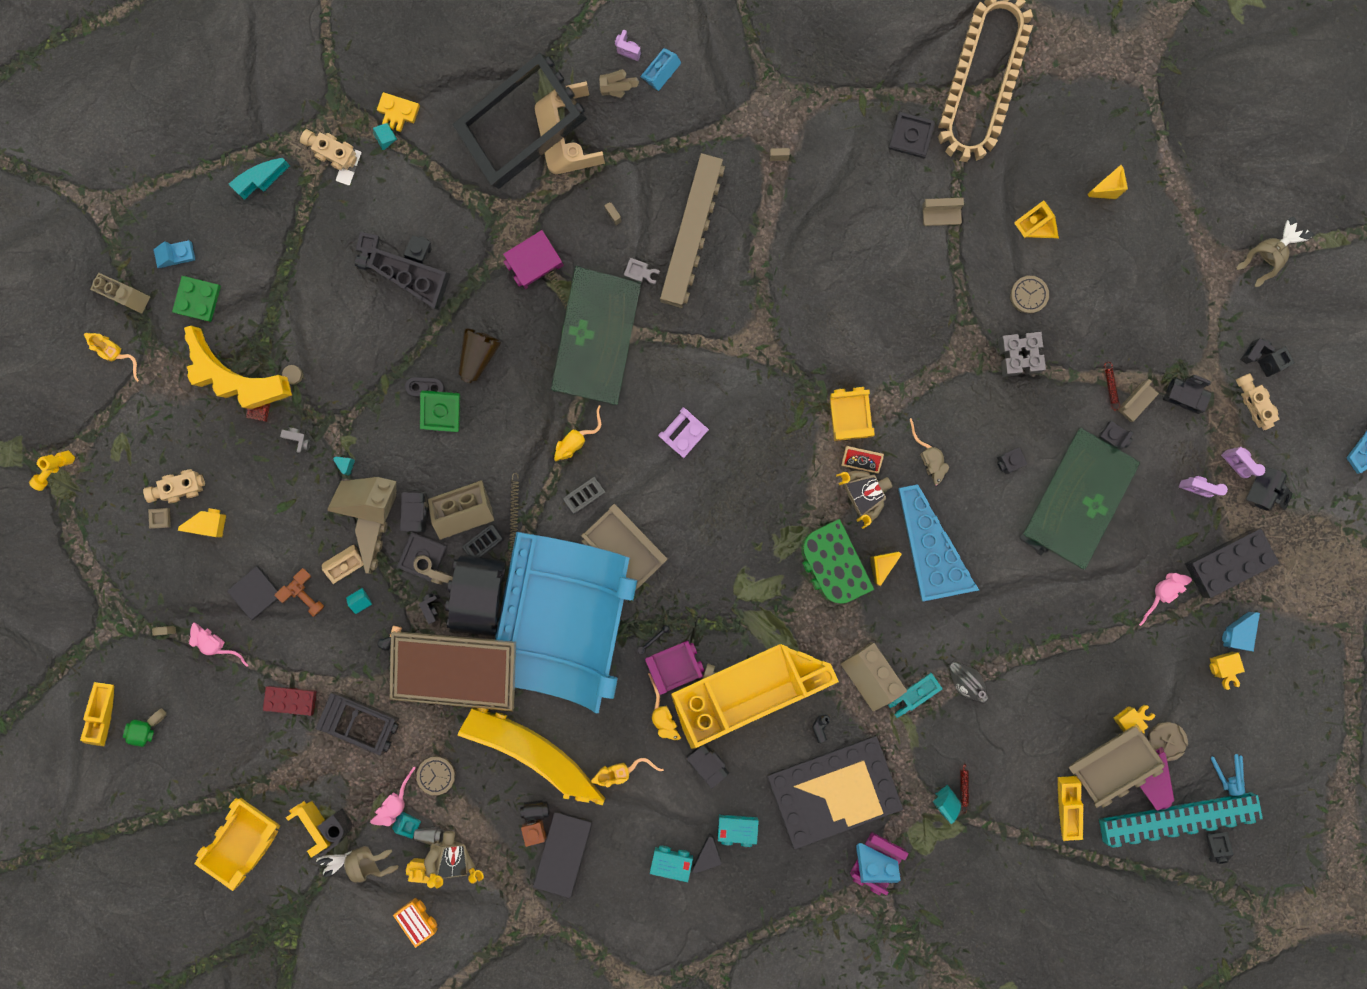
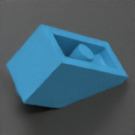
(1242, 632)

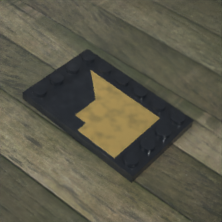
(835, 792)

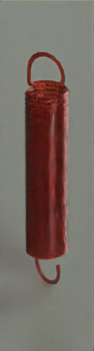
(1111, 383)
(964, 785)

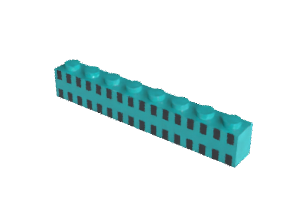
(1180, 819)

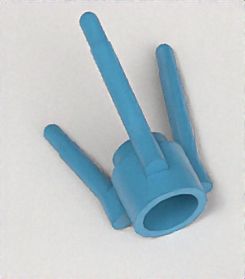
(1235, 784)

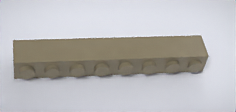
(691, 231)

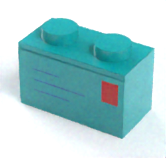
(737, 830)
(671, 863)

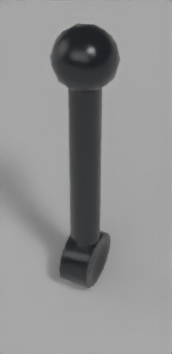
(665, 629)

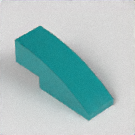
(259, 176)
(948, 804)

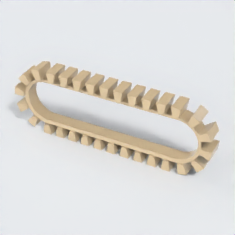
(1007, 84)

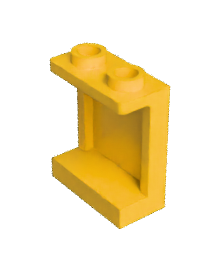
(851, 414)
(311, 819)

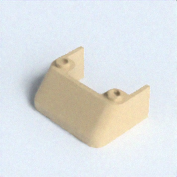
(562, 156)

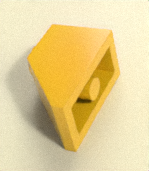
(205, 523)

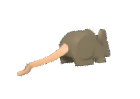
(933, 459)

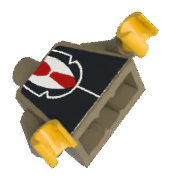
(865, 493)
(449, 860)

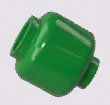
(138, 733)

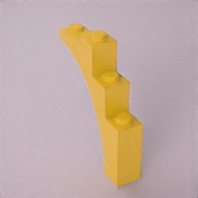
(208, 370)

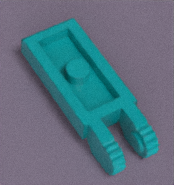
(917, 694)

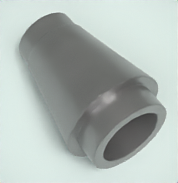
(429, 835)

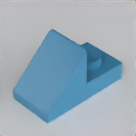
(173, 254)

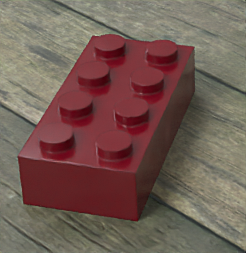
(289, 700)

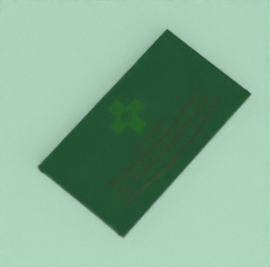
(595, 336)
(1081, 498)

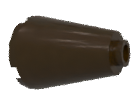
(476, 354)

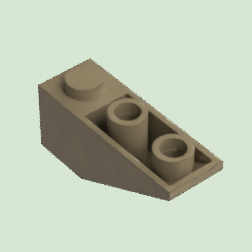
(120, 292)
(369, 542)

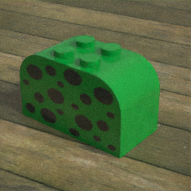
(834, 564)

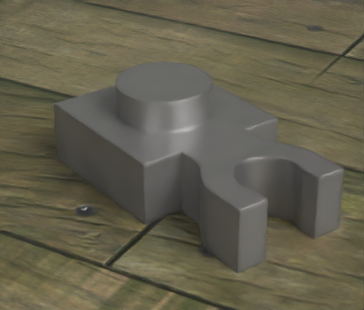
(638, 271)

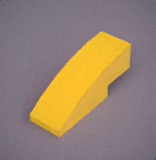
(98, 714)
(1070, 808)

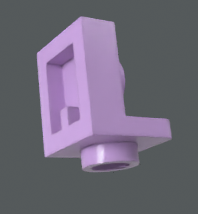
(628, 48)

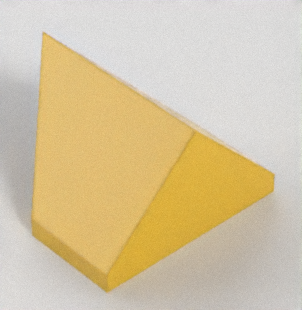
(1111, 186)
(1038, 223)
(882, 566)

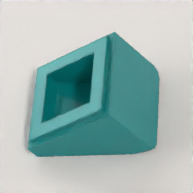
(406, 825)

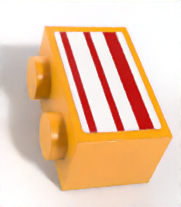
(416, 922)

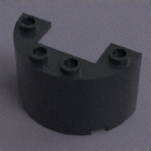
(475, 595)

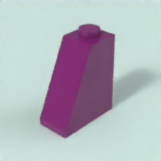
(1159, 788)

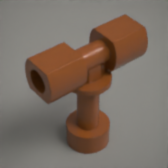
(296, 589)

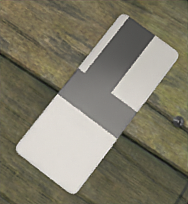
(345, 176)

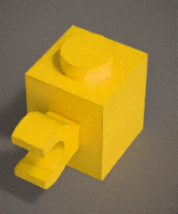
(1226, 667)
(1131, 717)
(416, 871)

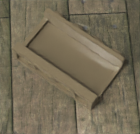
(620, 535)
(1118, 766)

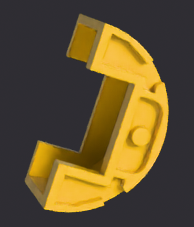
(237, 844)

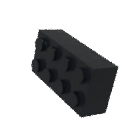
(1232, 563)

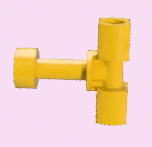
(48, 465)

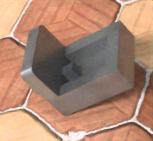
(294, 434)

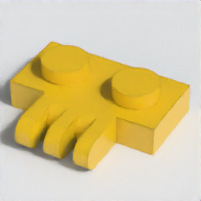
(397, 110)

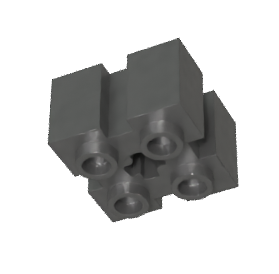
(1015, 363)

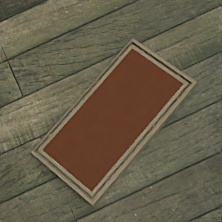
(452, 670)

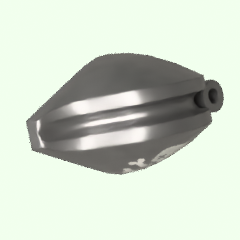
(968, 682)

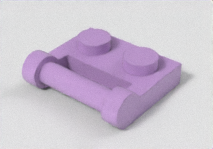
(688, 437)
(1242, 463)
(1201, 487)

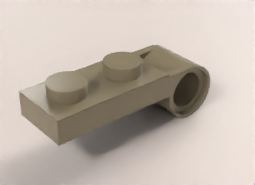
(437, 576)

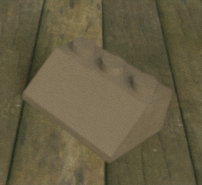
(460, 510)
(873, 676)

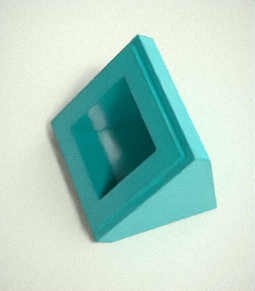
(384, 135)
(344, 464)
(358, 601)

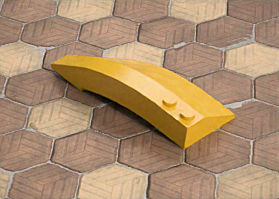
(748, 692)
(532, 750)

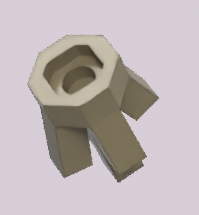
(616, 83)

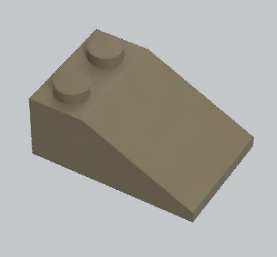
(365, 498)

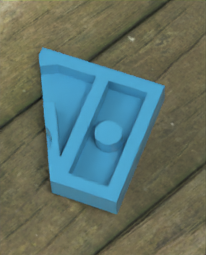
(876, 867)

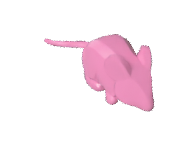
(1168, 590)
(209, 643)
(391, 806)

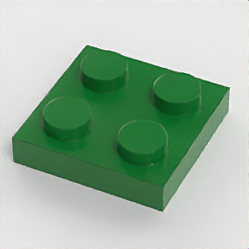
(196, 299)
(439, 411)

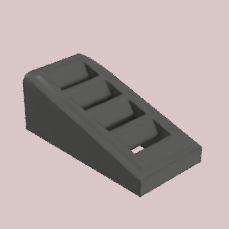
(573, 508)

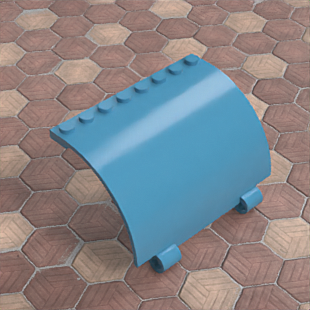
(564, 616)

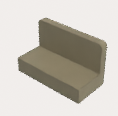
(942, 211)
(1138, 401)

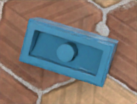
(661, 69)

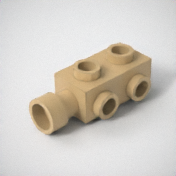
(331, 149)
(1260, 402)
(177, 487)

